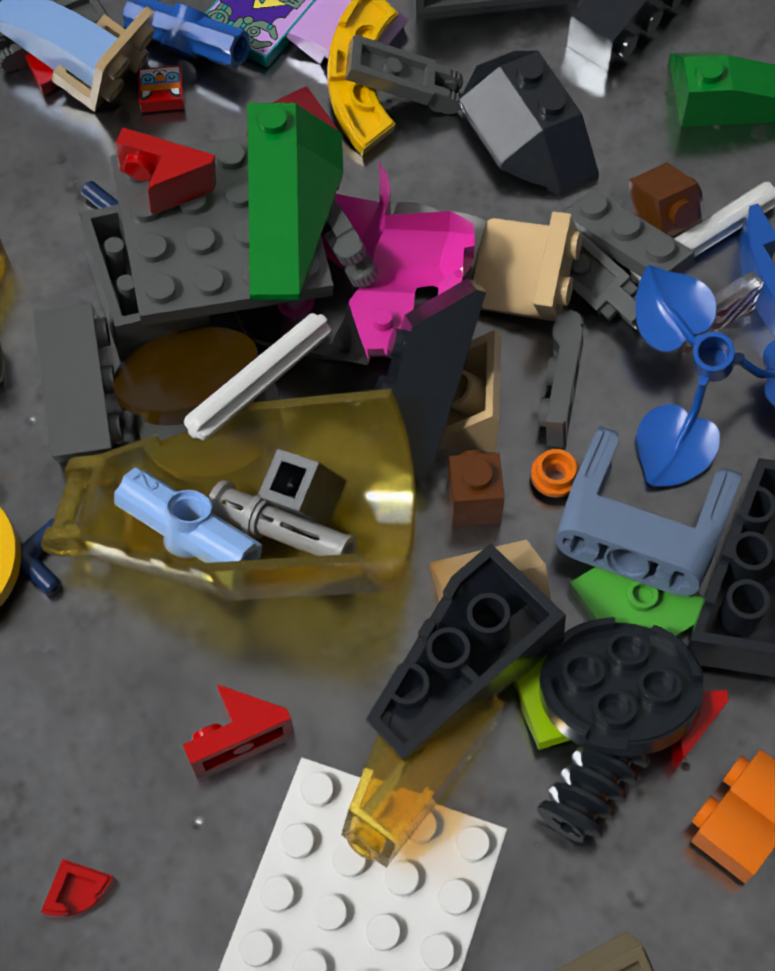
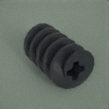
(586, 792)

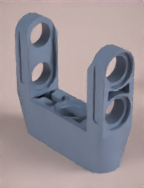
(635, 540)

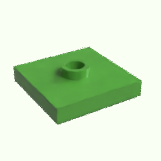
(629, 601)

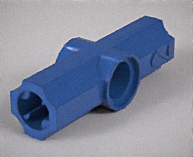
(192, 32)

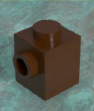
(666, 199)
(475, 488)

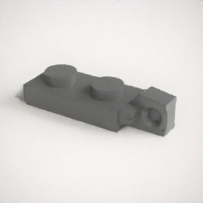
(603, 284)

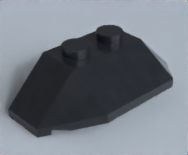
(530, 122)
(428, 366)

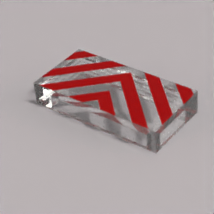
(733, 303)

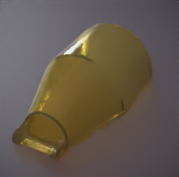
(347, 432)

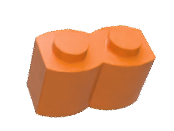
(741, 826)

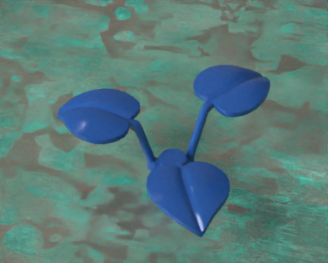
(669, 312)

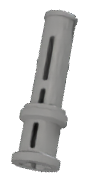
(263, 519)

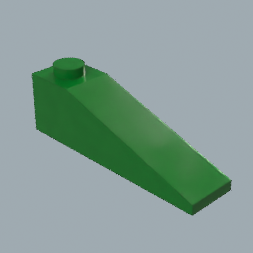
(722, 89)
(291, 188)

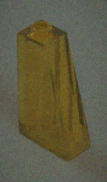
(399, 794)

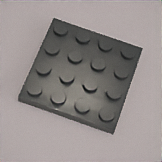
(197, 253)

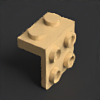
(124, 55)
(528, 266)

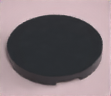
(621, 687)

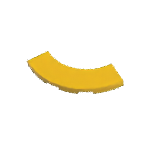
(354, 104)

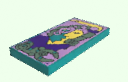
(264, 20)

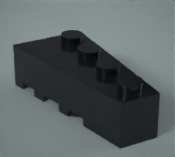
(611, 28)
(739, 606)

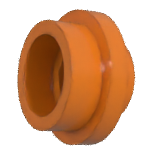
(558, 461)

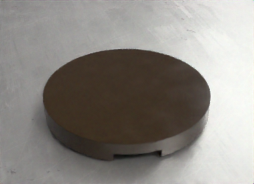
(180, 372)

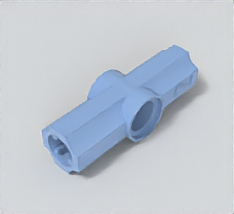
(183, 520)

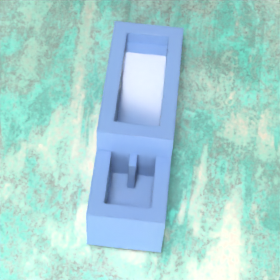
(55, 35)

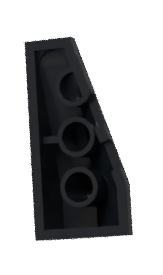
(470, 649)

